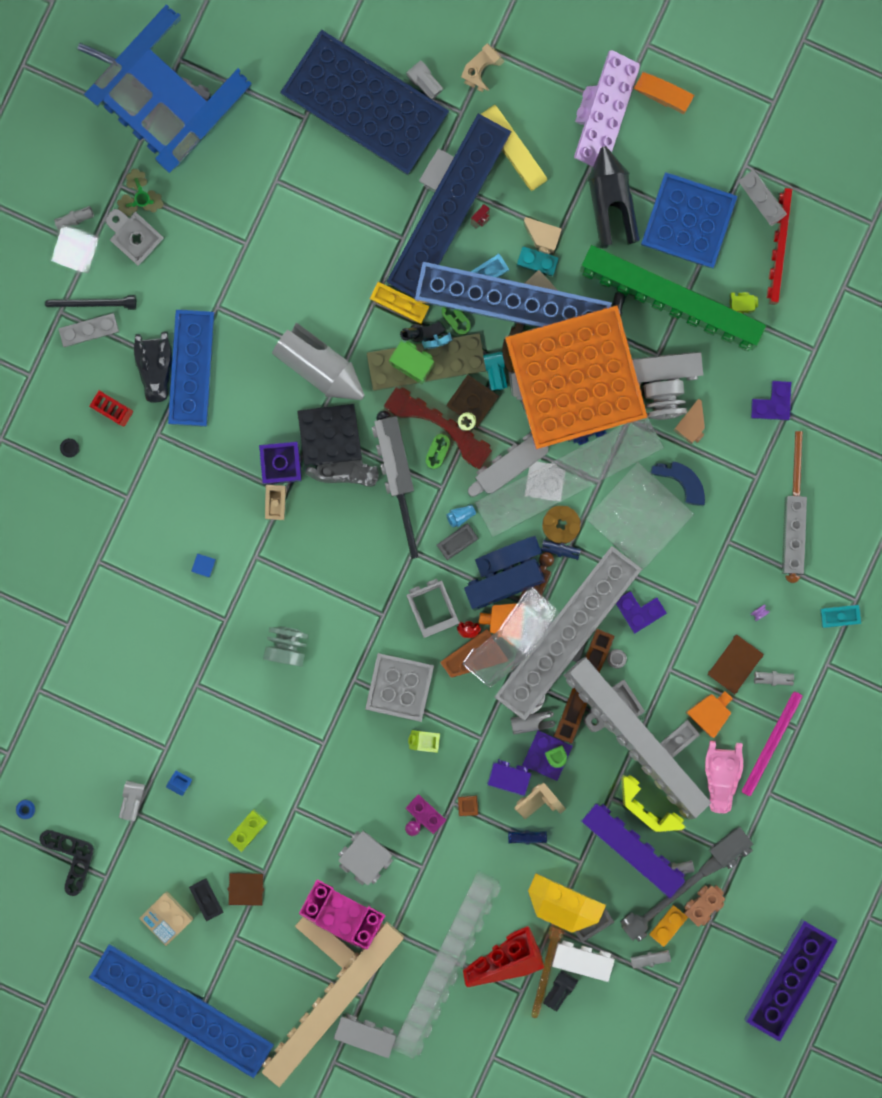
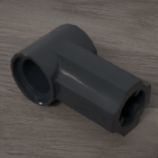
(562, 986)

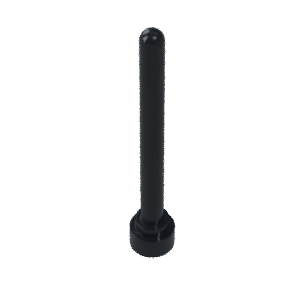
(128, 302)

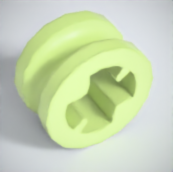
(470, 416)

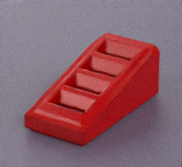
(124, 416)

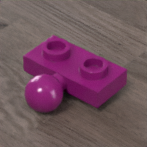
(424, 815)

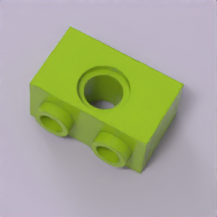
(247, 830)

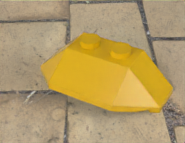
(563, 905)

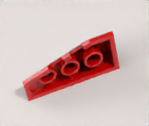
(511, 959)

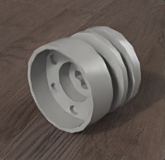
(665, 399)

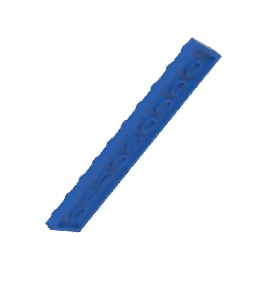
(181, 1010)

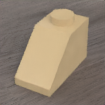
(543, 235)

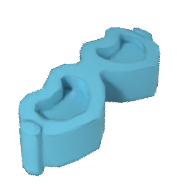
(438, 342)

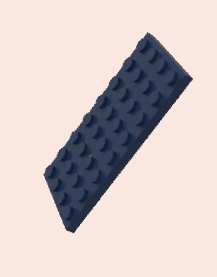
(364, 102)

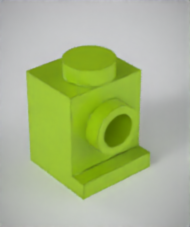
(743, 302)

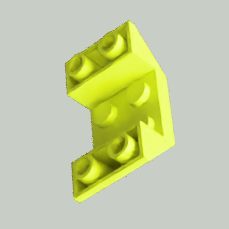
(667, 823)

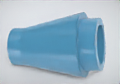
(460, 515)

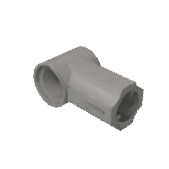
(421, 76)
(133, 795)

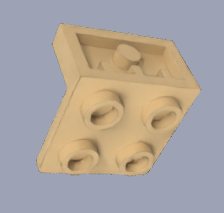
(540, 795)

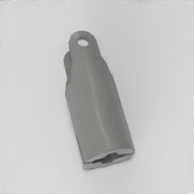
(532, 723)

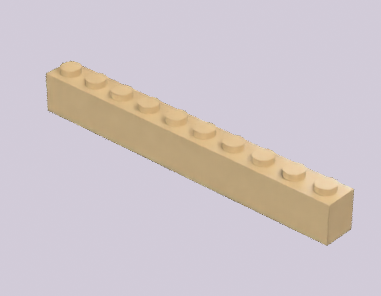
(331, 1005)

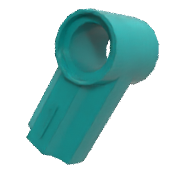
(495, 367)

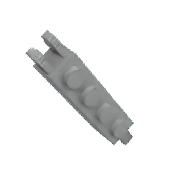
(507, 467)

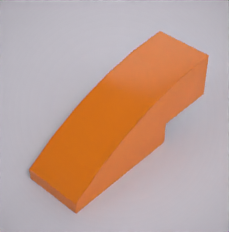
(664, 92)

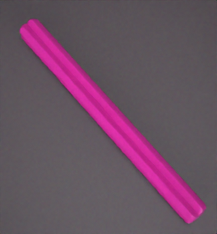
(772, 743)

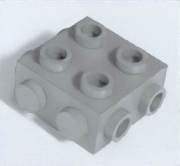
(365, 858)

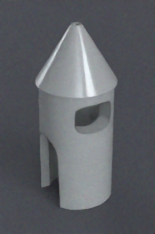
(318, 364)

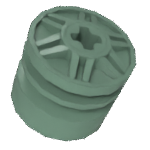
(285, 646)

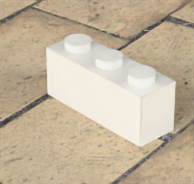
(583, 961)

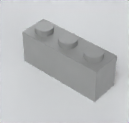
(365, 1035)

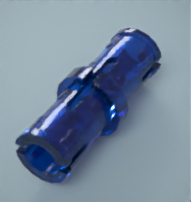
(527, 837)

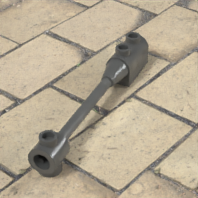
(723, 855)

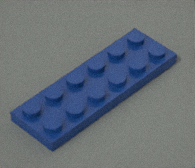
(191, 368)

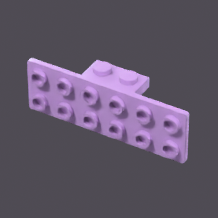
(605, 106)

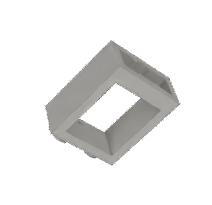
(434, 584)

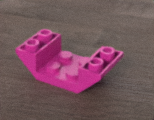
(341, 915)

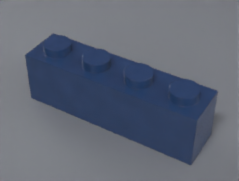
(504, 584)

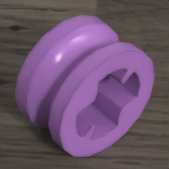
(760, 612)

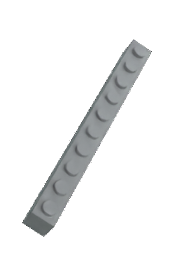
(652, 369)
(637, 739)

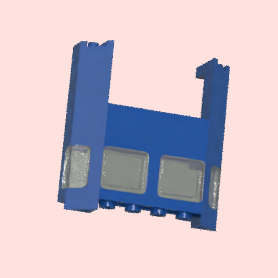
(158, 100)

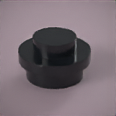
(69, 448)

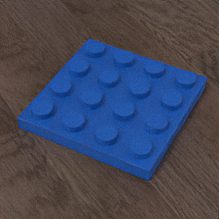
(689, 220)

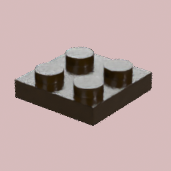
(472, 398)

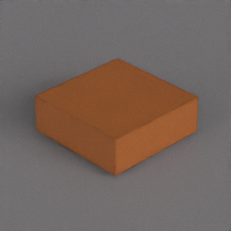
(467, 805)

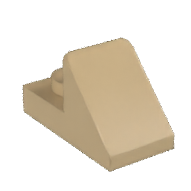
(275, 502)

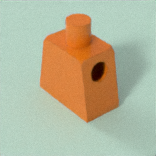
(497, 616)
(711, 713)

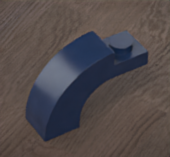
(686, 477)
(508, 556)

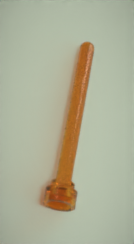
(555, 935)

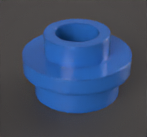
(19, 809)

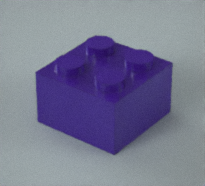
(280, 463)
(508, 777)

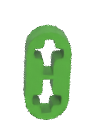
(452, 321)
(433, 449)

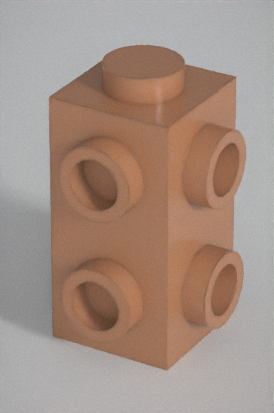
(708, 901)

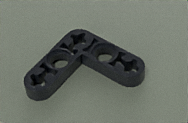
(78, 857)

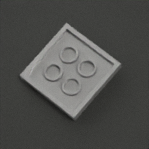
(399, 687)

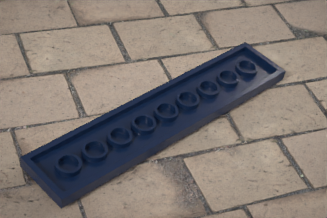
(450, 202)

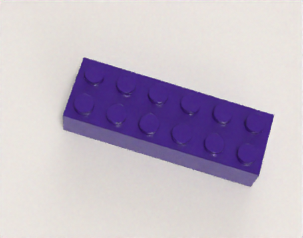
(633, 851)
(790, 980)

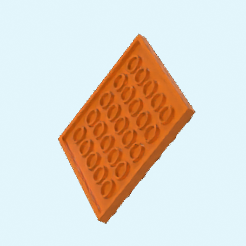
(576, 377)

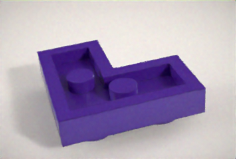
(778, 407)
(637, 616)

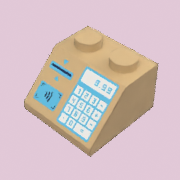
(166, 918)

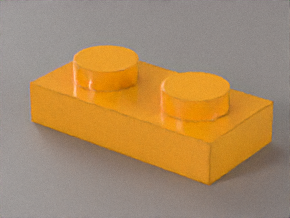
(668, 925)

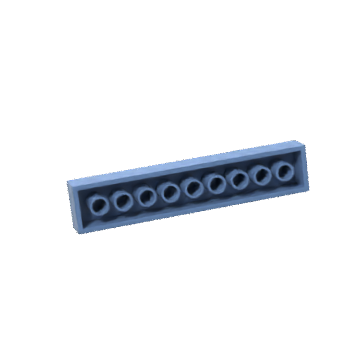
(500, 297)

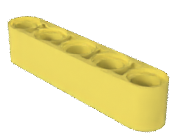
(517, 152)

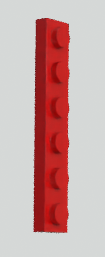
(777, 255)

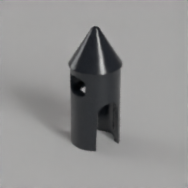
(611, 188)

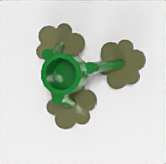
(149, 200)

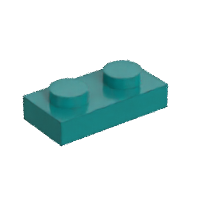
(537, 261)
(840, 616)

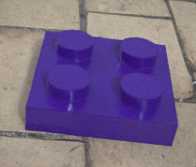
(536, 757)

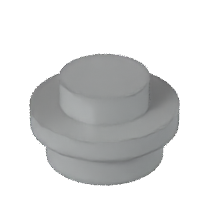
(616, 658)

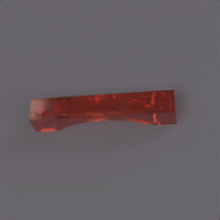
(405, 406)

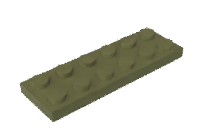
(453, 359)

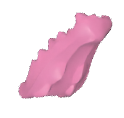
(723, 773)

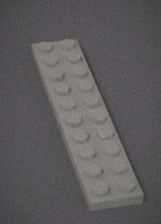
(568, 633)

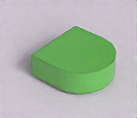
(556, 757)

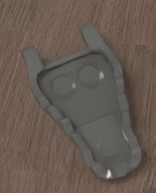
(345, 472)

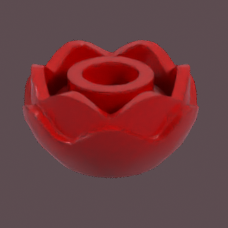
(468, 629)

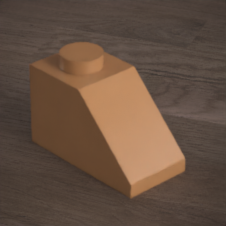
(692, 424)

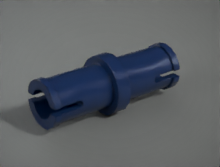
(560, 549)

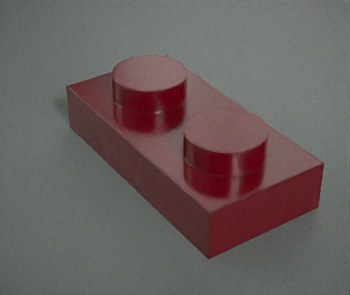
(481, 217)

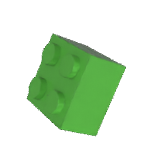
(412, 362)

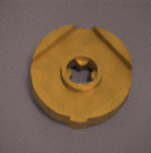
(551, 520)

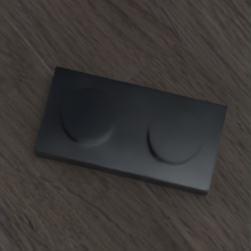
(206, 899)

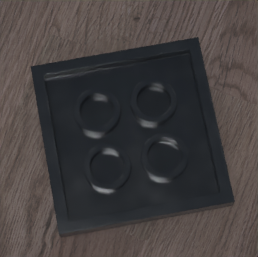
(329, 435)

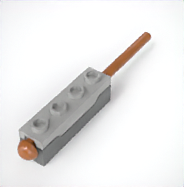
(794, 521)

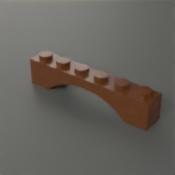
(575, 706)

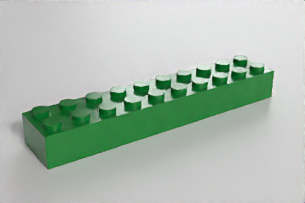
(672, 298)

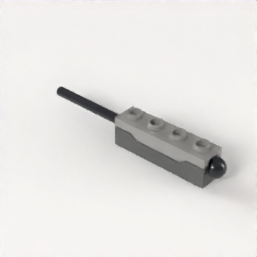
(396, 468)

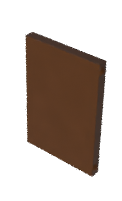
(735, 664)

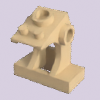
(486, 57)

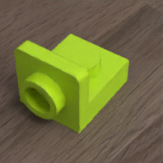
(424, 741)

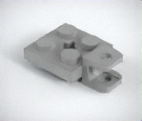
(123, 235)
(627, 696)

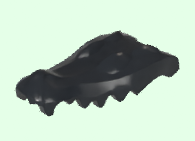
(153, 362)

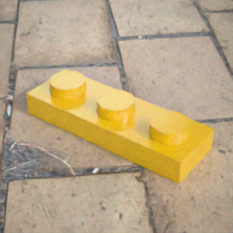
(399, 303)

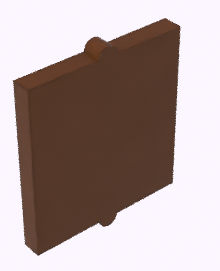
(246, 889)

